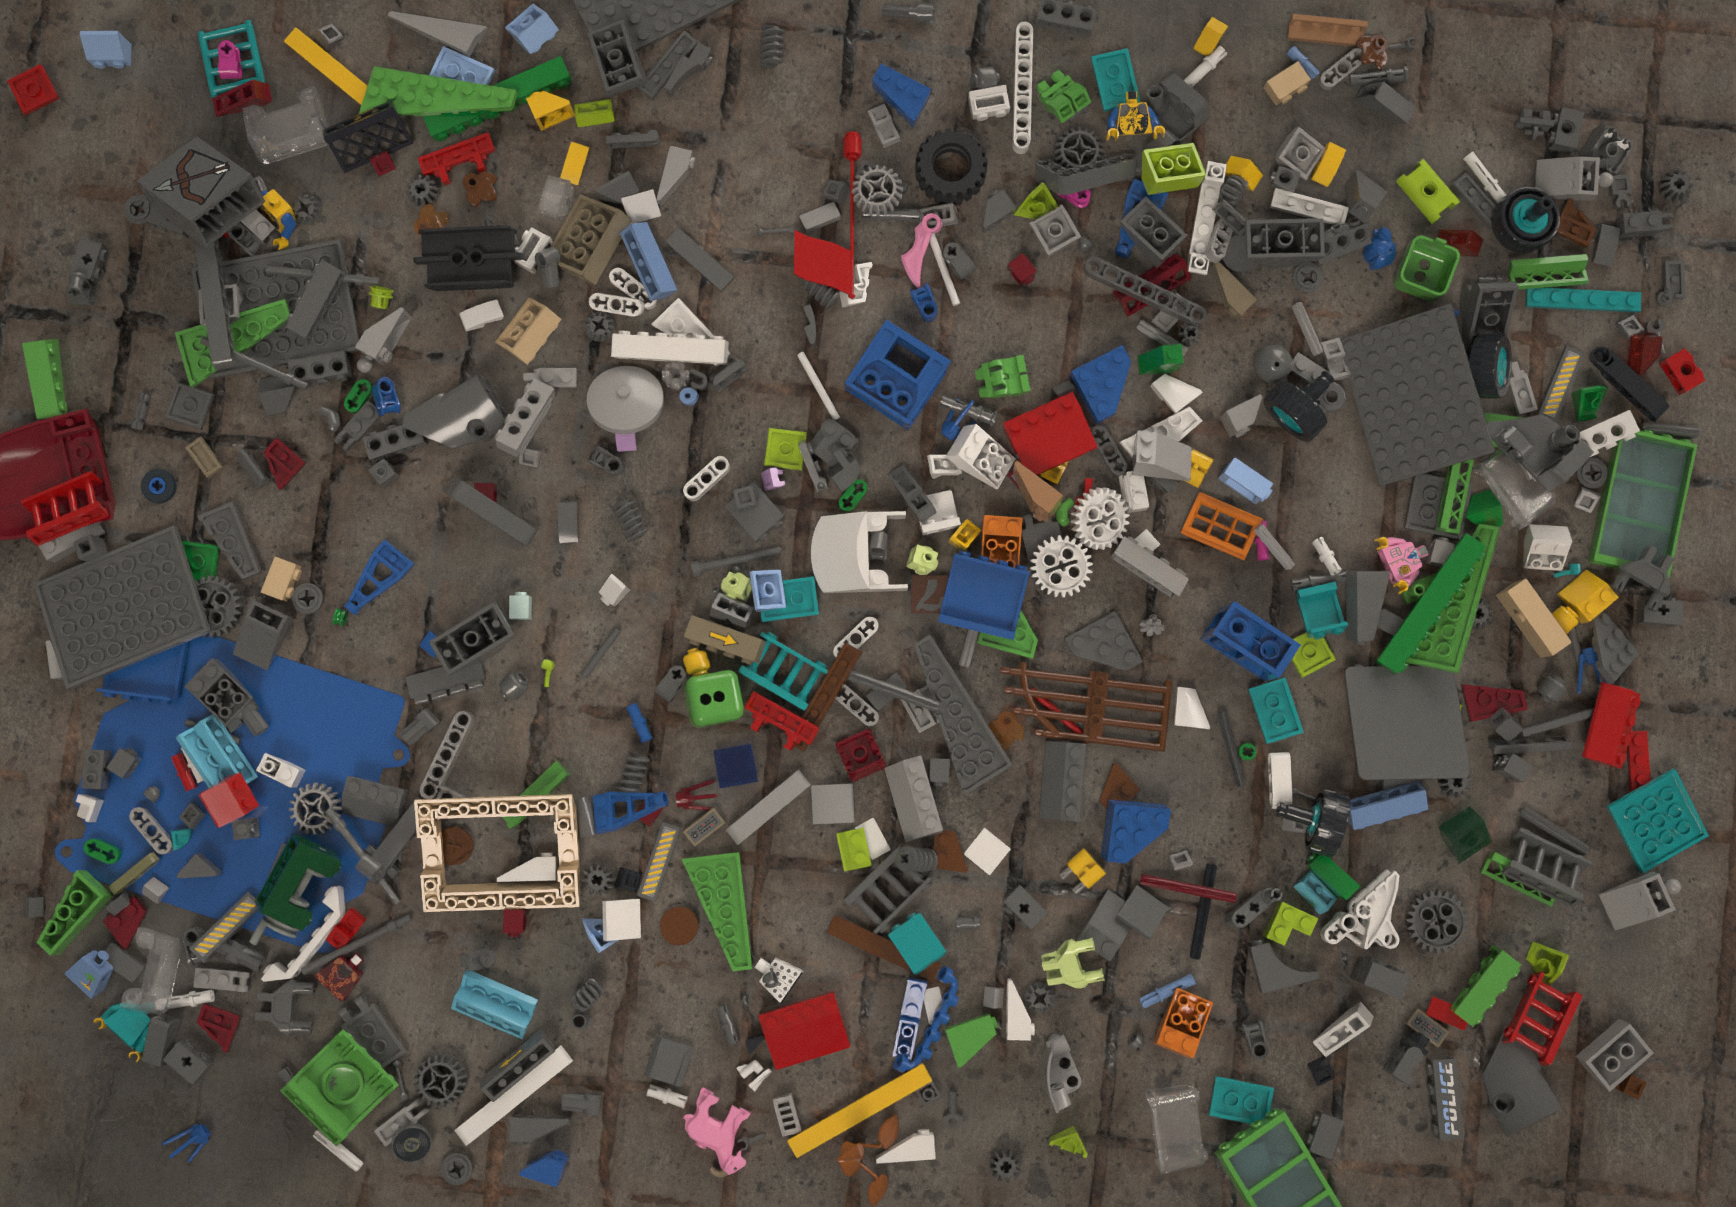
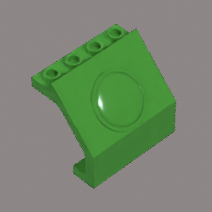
(358, 1089)

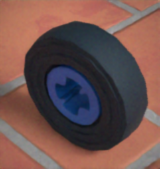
(163, 477)

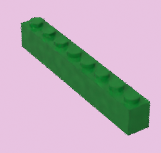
(541, 78)
(1431, 603)

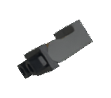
(1407, 1056)

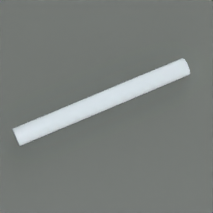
(944, 271)
(818, 386)

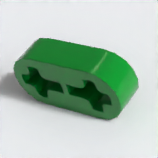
(354, 393)
(856, 498)
(100, 855)

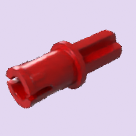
(183, 772)

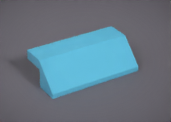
(214, 752)
(494, 1004)

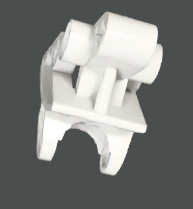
(1374, 915)

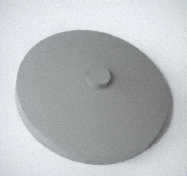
(625, 399)

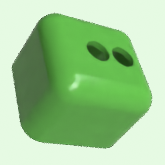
(1442, 265)
(716, 712)

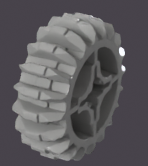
(884, 177)
(308, 804)

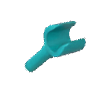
(1574, 570)

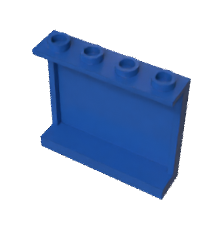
(984, 595)
(149, 679)

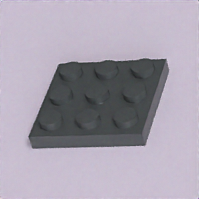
(1425, 504)

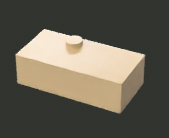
(1533, 618)

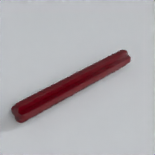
(1188, 888)

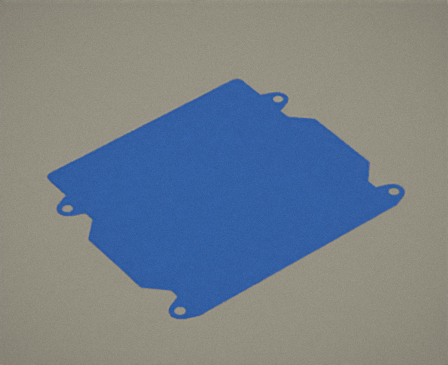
(314, 722)

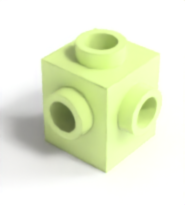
(922, 559)
(736, 586)

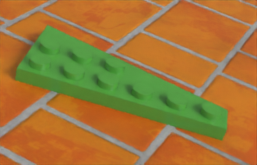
(246, 332)
(722, 895)

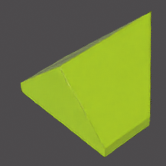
(1037, 203)
(1547, 960)
(1068, 1140)

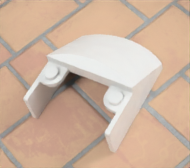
(841, 553)

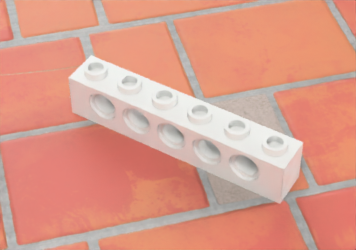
(1623, 421)

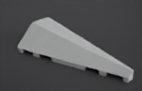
(454, 34)

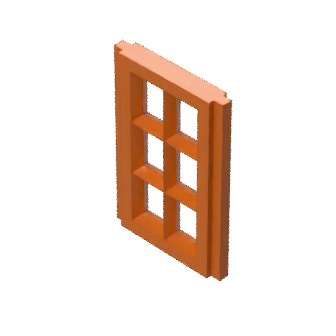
(1222, 545)

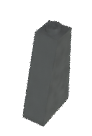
(1364, 603)

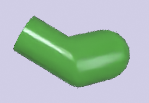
(1062, 512)

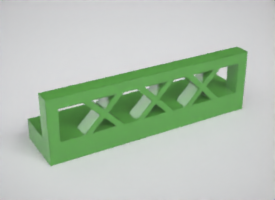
(1546, 268)
(1448, 495)
(544, 785)
(1502, 861)

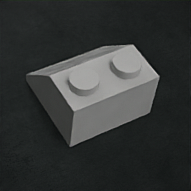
(1241, 417)

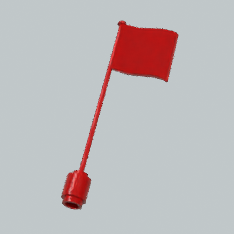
(823, 260)

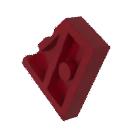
(283, 463)
(126, 922)
(219, 1024)

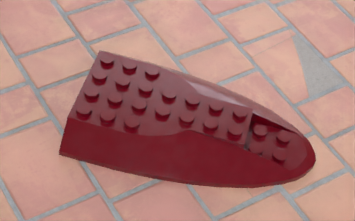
(46, 456)

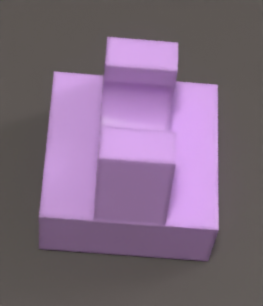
(771, 479)

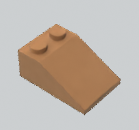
(1039, 495)

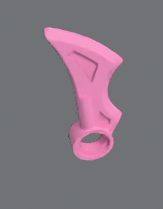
(914, 257)

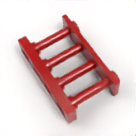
(71, 521)
(1562, 1018)

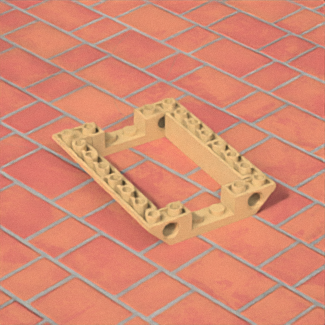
(498, 896)

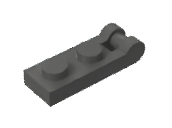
(633, 140)

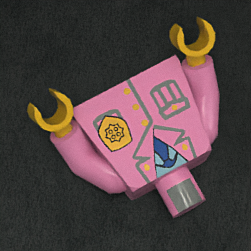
(1401, 560)

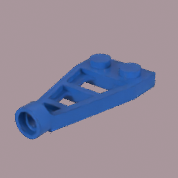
(1135, 194)
(393, 559)
(605, 808)

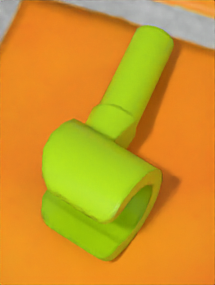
(548, 665)

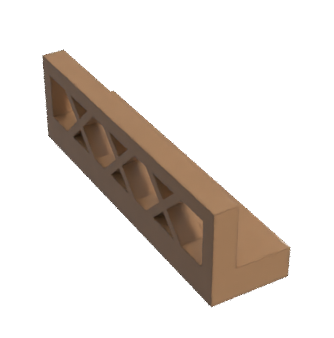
(1325, 30)

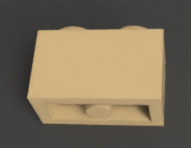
(1287, 83)
(281, 579)

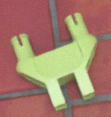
(1065, 966)

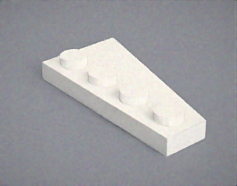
(681, 320)

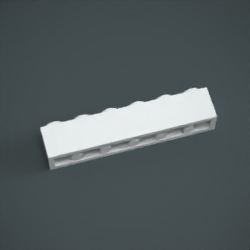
(670, 348)

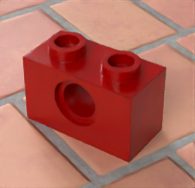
(1672, 369)

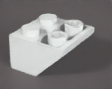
(1546, 547)

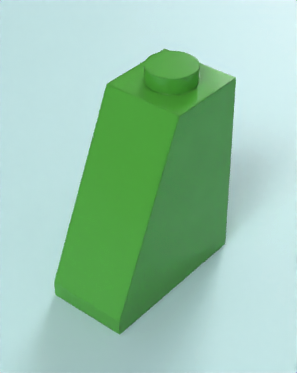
(970, 1036)

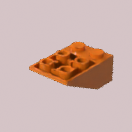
(1001, 538)
(1183, 1023)

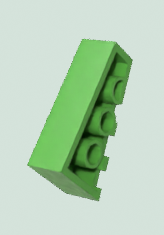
(45, 377)
(74, 912)
(1485, 986)

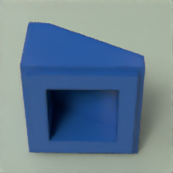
(426, 645)

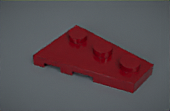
(1485, 701)

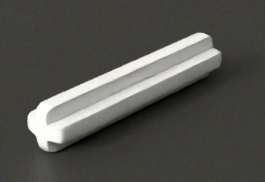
(340, 1151)

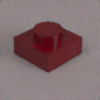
(382, 163)

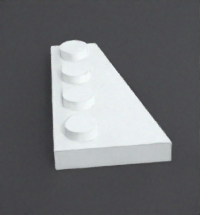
(1174, 427)

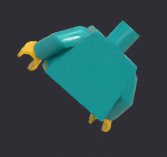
(128, 1026)

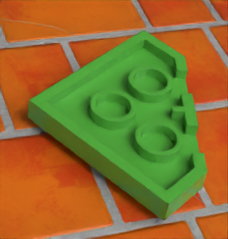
(1022, 645)

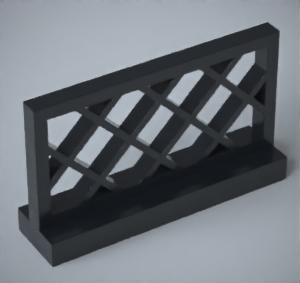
(361, 121)

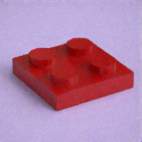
(33, 89)

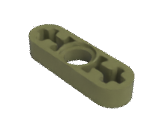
(134, 873)

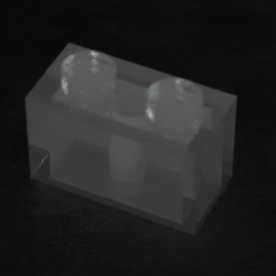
(555, 198)

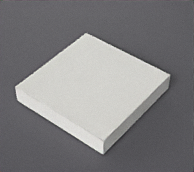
(621, 919)

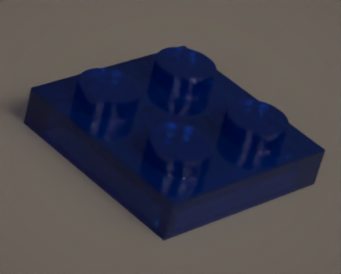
(735, 766)

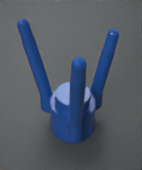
(950, 430)
(1590, 657)
(198, 1134)

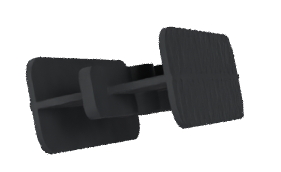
(444, 245)

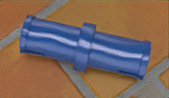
(639, 723)

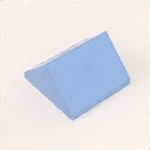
(767, 590)

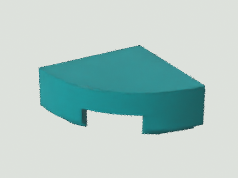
(181, 838)

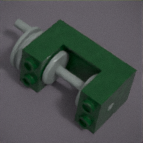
(283, 908)

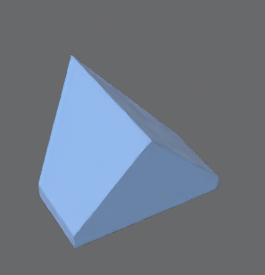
(594, 930)

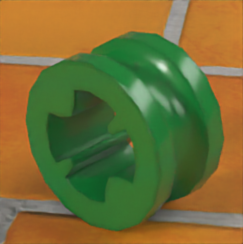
(340, 617)
(1246, 757)

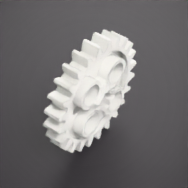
(1096, 503)
(1066, 582)

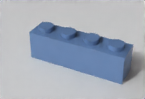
(648, 261)
(1387, 805)

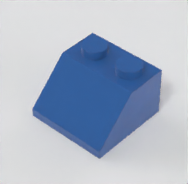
(547, 1168)

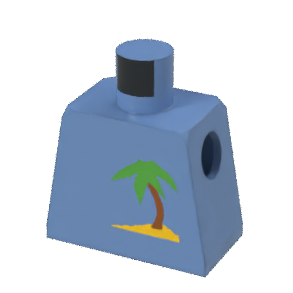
(91, 973)

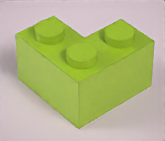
(1284, 919)

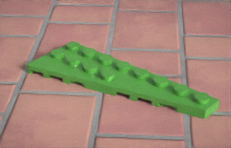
(433, 95)
(1449, 637)

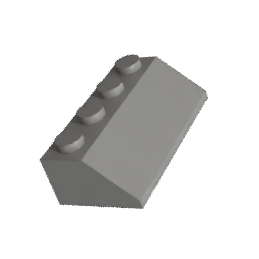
(1149, 568)
(913, 799)

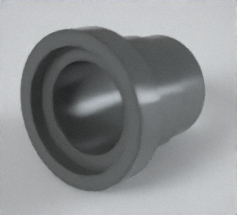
(587, 1017)

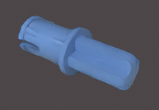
(1296, 56)

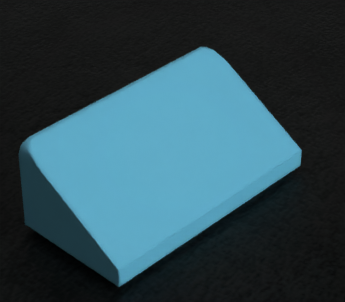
(1315, 893)

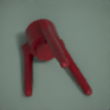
(685, 797)

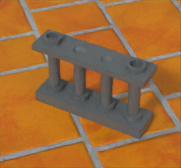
(1540, 882)
(870, 885)

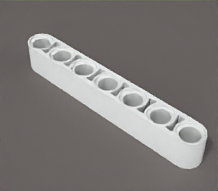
(1025, 79)
(514, 1096)

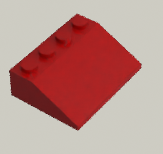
(1050, 434)
(804, 1030)

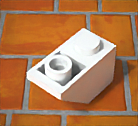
(281, 770)

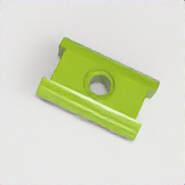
(1429, 205)

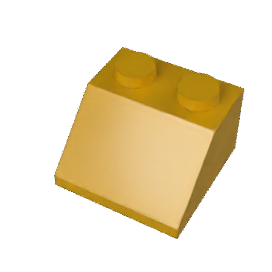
(549, 109)
(1587, 596)

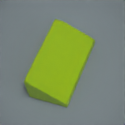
(594, 113)

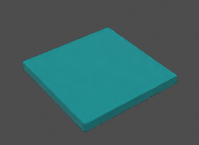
(1657, 821)

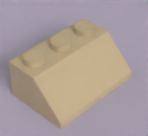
(528, 330)

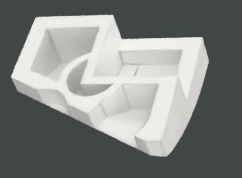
(861, 281)
(1174, 392)
(1189, 709)

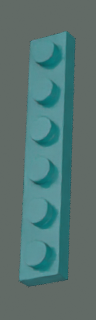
(1583, 299)

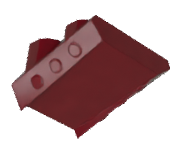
(860, 755)

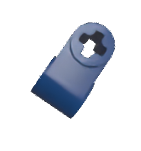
(924, 299)
(386, 400)

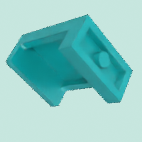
(1321, 611)
(917, 943)

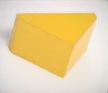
(1210, 37)
(1244, 168)
(964, 535)

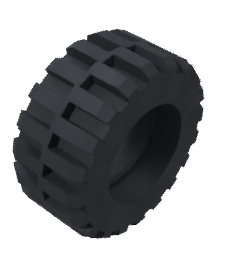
(955, 143)

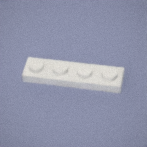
(1308, 207)

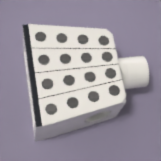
(786, 974)

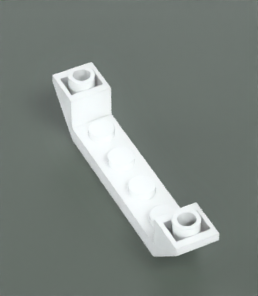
(1205, 217)
(333, 899)

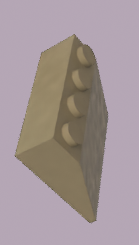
(589, 238)

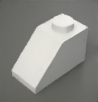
(613, 591)

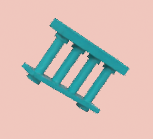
(783, 690)

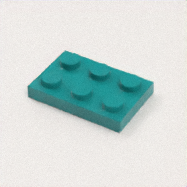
(1114, 78)
(799, 600)
(1275, 710)
(1240, 1100)

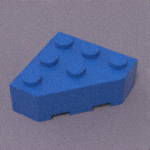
(1102, 383)
(1131, 828)

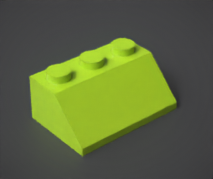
(1171, 168)

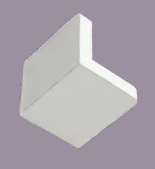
(89, 807)

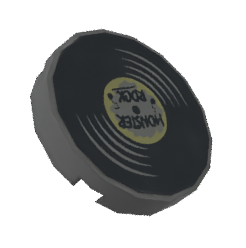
(411, 1143)

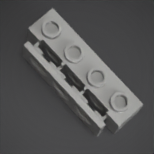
(525, 418)

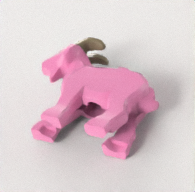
(716, 1134)

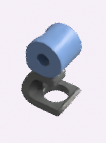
(690, 395)

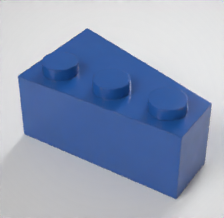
(902, 93)

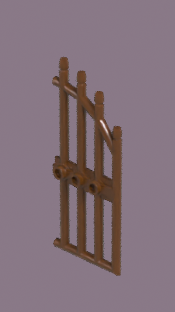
(1095, 707)

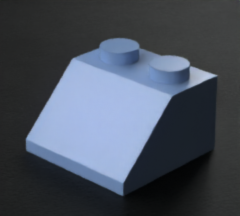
(532, 28)
(106, 49)

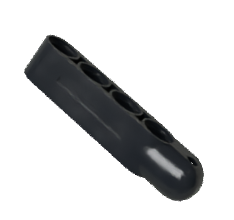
(1628, 383)

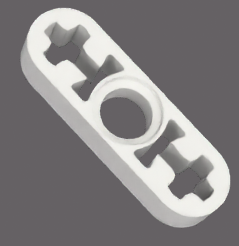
(619, 284)
(604, 297)
(862, 624)

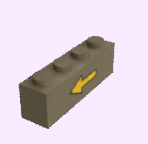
(725, 639)

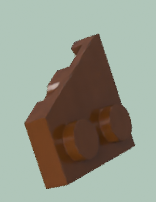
(1574, 225)
(1117, 787)
(949, 852)

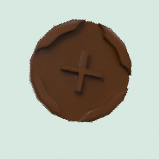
(456, 845)
(679, 925)

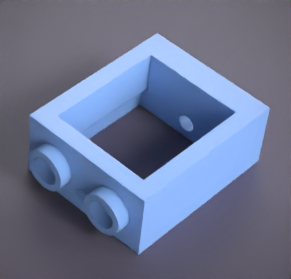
(1246, 481)

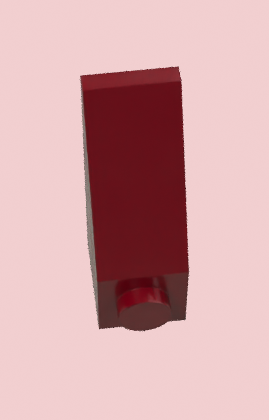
(242, 96)

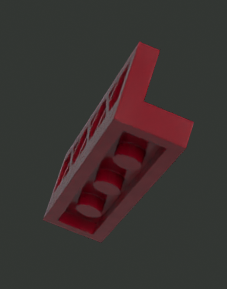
(1165, 271)

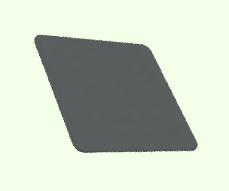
(1406, 724)

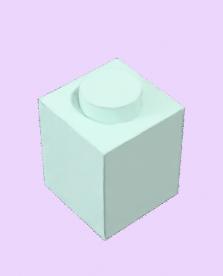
(520, 606)

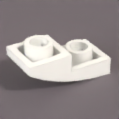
(481, 314)

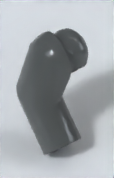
(332, 417)

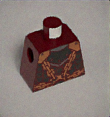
(341, 976)

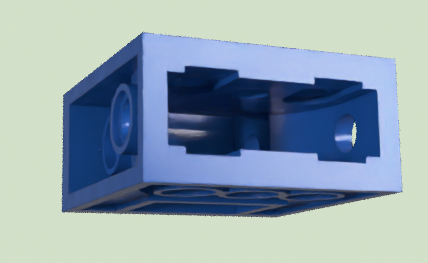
(890, 377)
(1244, 636)

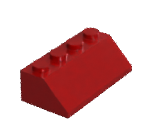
(1611, 725)

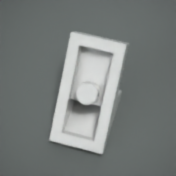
(941, 465)

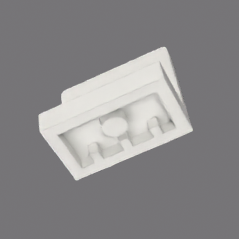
(946, 515)

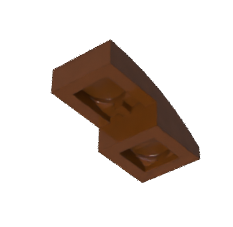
(1632, 1086)

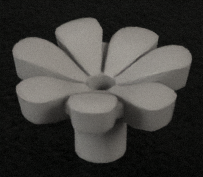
(1152, 625)

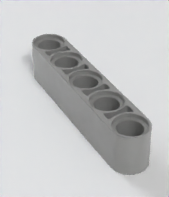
(768, 807)

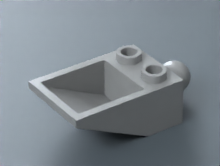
(1565, 179)
(381, 339)
(1634, 902)

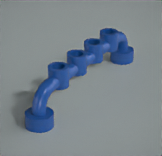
(940, 1017)

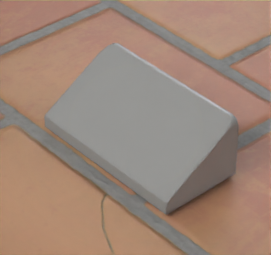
(820, 217)

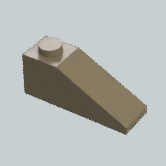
(1233, 293)

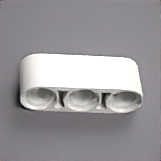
(709, 469)
(1279, 778)

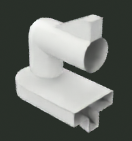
(754, 1065)

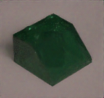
(1465, 834)

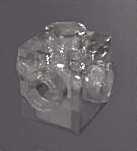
(672, 369)

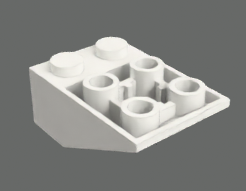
(980, 456)

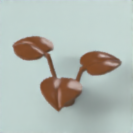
(853, 1153)

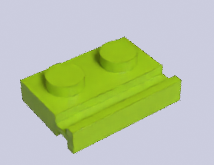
(853, 849)

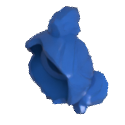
(1381, 250)

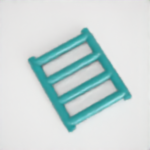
(207, 54)

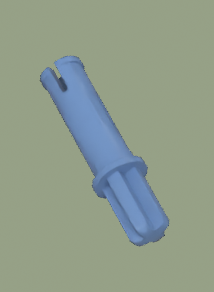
(1166, 991)

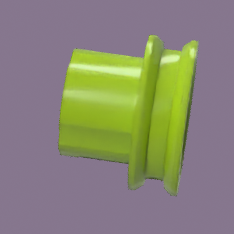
(380, 296)

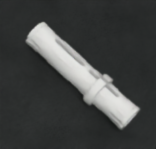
(1209, 63)
(1485, 177)
(192, 999)

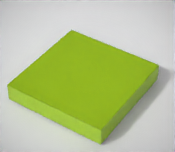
(783, 449)
(1311, 655)

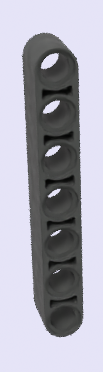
(1154, 291)

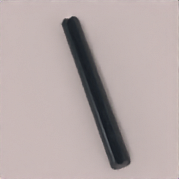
(1202, 914)

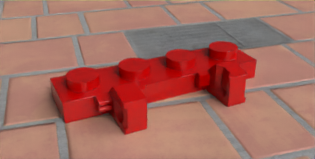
(443, 160)
(767, 711)

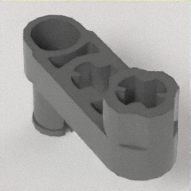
(1261, 899)

